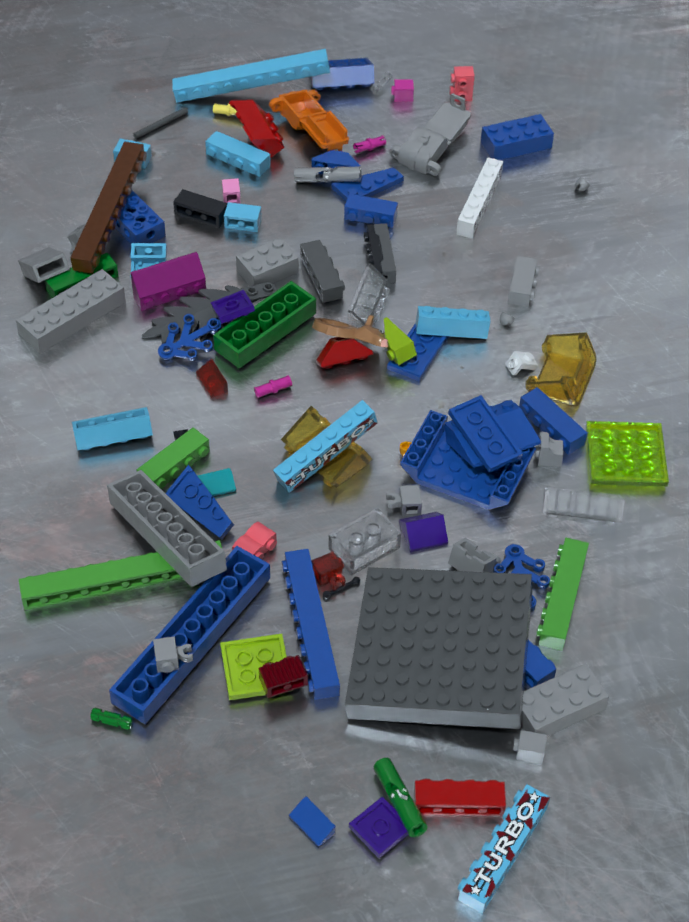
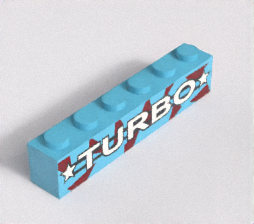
(325, 446)
(503, 848)

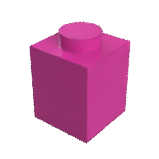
(403, 90)

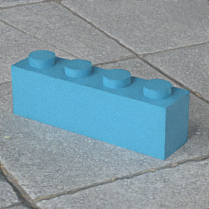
(238, 153)
(452, 322)
(112, 428)

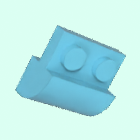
(147, 254)

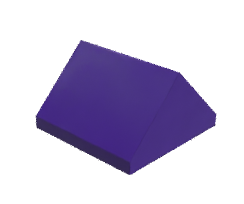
(424, 531)

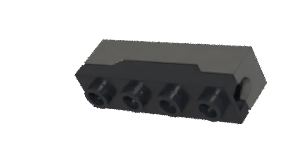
(380, 250)

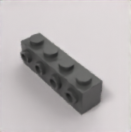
(322, 271)

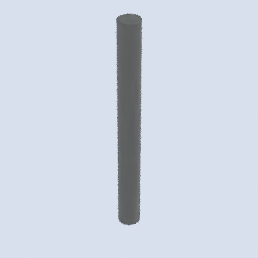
(161, 122)

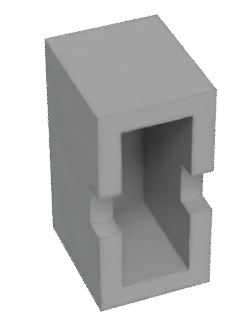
(468, 558)

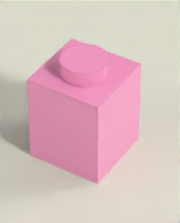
(231, 190)

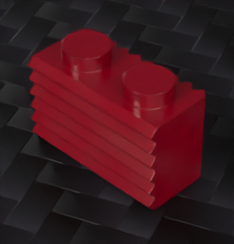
(283, 676)

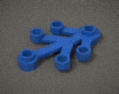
(187, 339)
(517, 559)

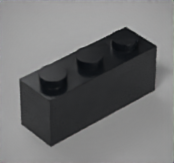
(200, 208)

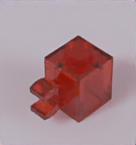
(329, 570)

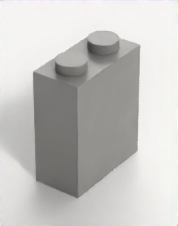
(43, 264)

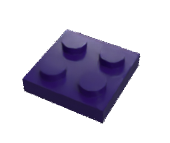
(232, 306)
(379, 827)

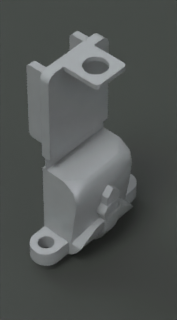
(431, 141)

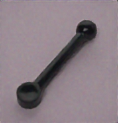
(327, 595)

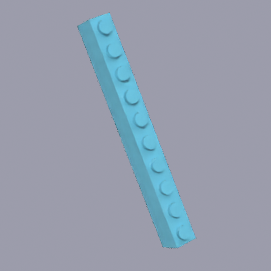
(251, 75)

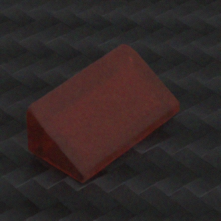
(212, 379)

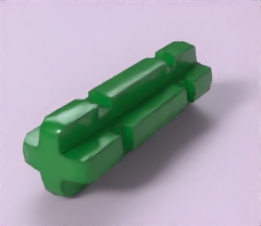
(111, 718)

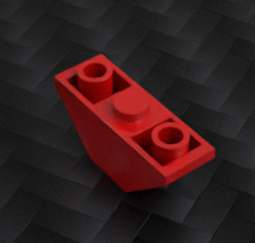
(342, 351)

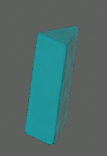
(219, 481)

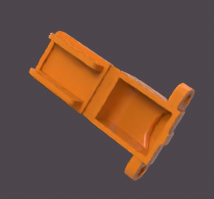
(305, 112)

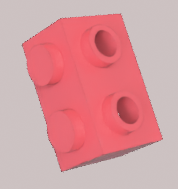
(462, 82)

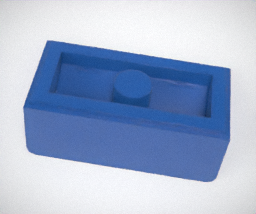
(312, 821)

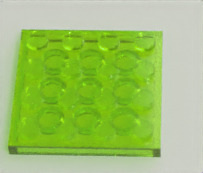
(626, 453)

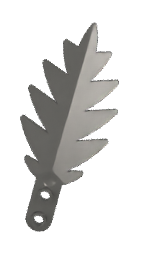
(202, 309)

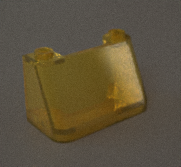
(566, 368)
(340, 467)

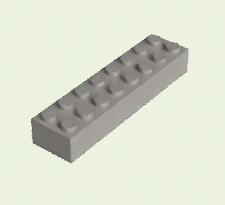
(167, 528)

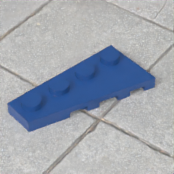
(370, 184)

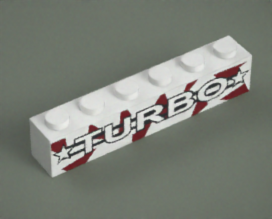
(479, 198)

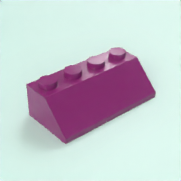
(168, 281)

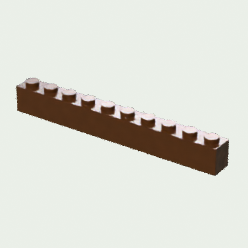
(108, 207)

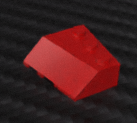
(258, 126)

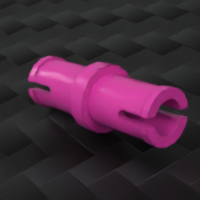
(369, 144)
(273, 386)

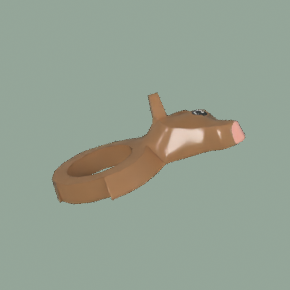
(340, 329)

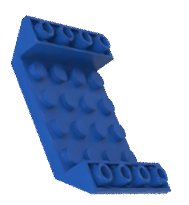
(440, 468)

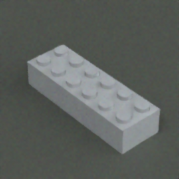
(70, 311)

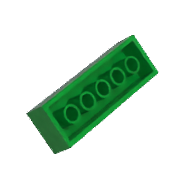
(266, 325)

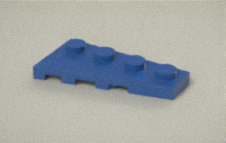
(199, 503)

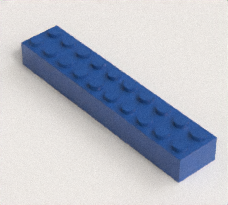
(197, 623)

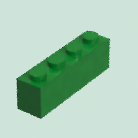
(69, 278)

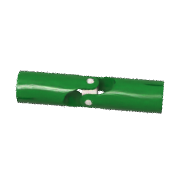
(400, 797)

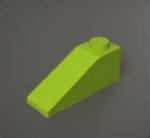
(400, 346)

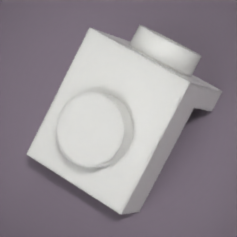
(519, 361)

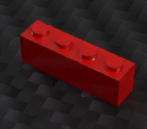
(460, 797)

